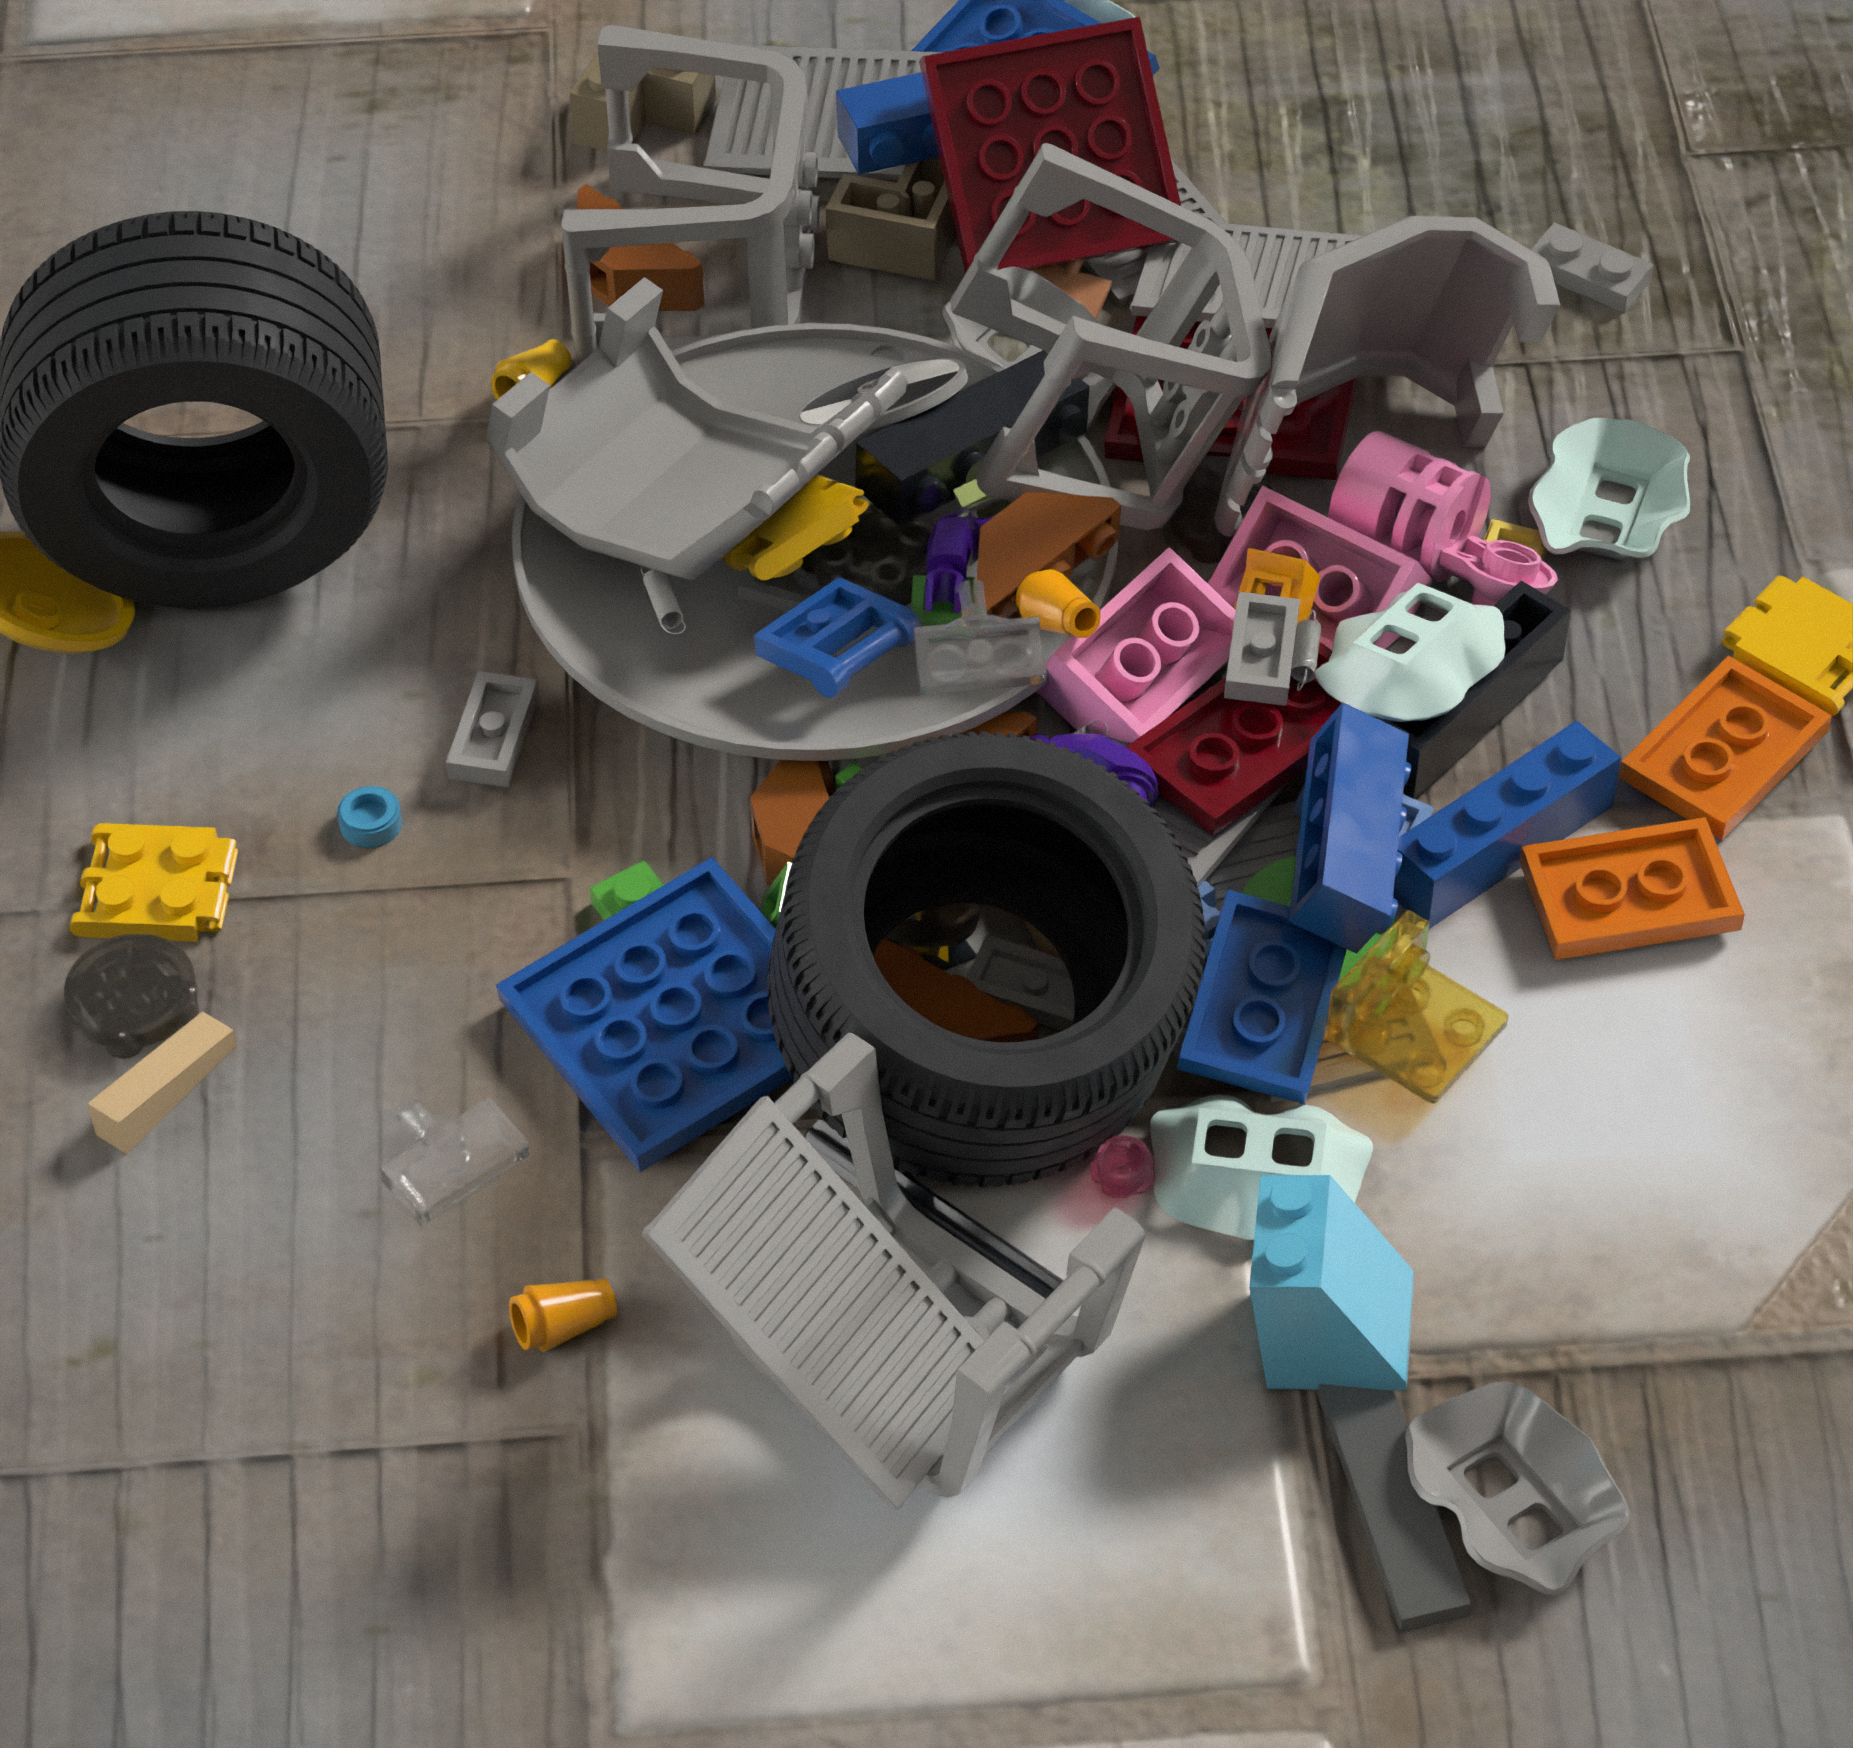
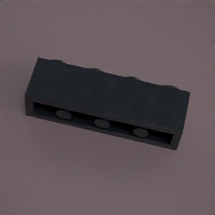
(924, 458)
(1533, 647)

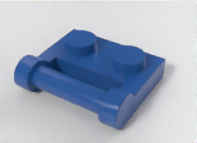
(826, 623)

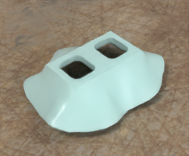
(1618, 453)
(1430, 674)
(1224, 1191)

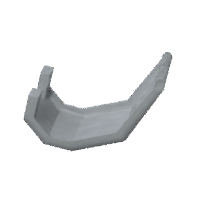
(1403, 301)
(650, 461)

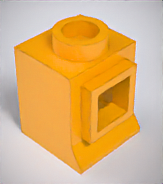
(1292, 573)

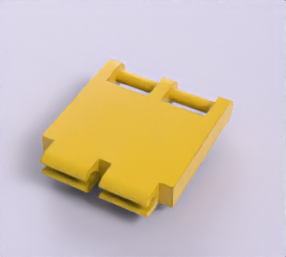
(812, 517)
(1798, 640)
(155, 882)

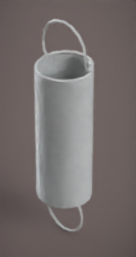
(663, 599)
(1306, 650)

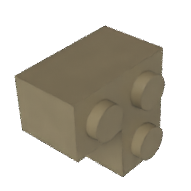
(661, 98)
(890, 224)

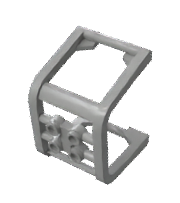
(771, 213)
(1201, 382)
(1096, 1273)

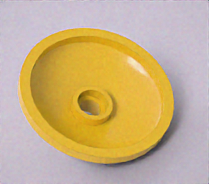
(52, 608)

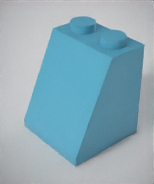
(1327, 1290)

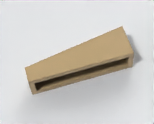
(159, 1082)

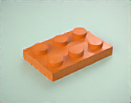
(1725, 746)
(1631, 888)

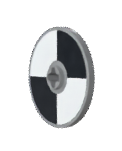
(927, 386)

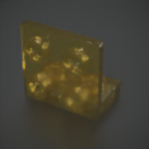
(1409, 1015)

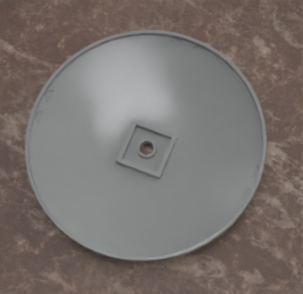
(708, 679)

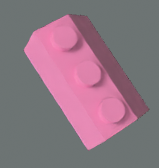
(1354, 569)
(1147, 655)

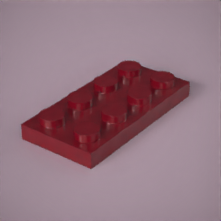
(1231, 754)

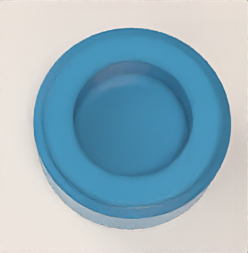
(369, 816)

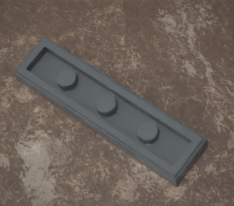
(1398, 1523)

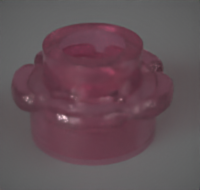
(1128, 1154)

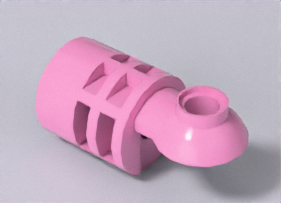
(1433, 516)

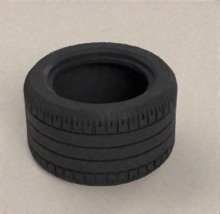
(191, 315)
(1013, 832)

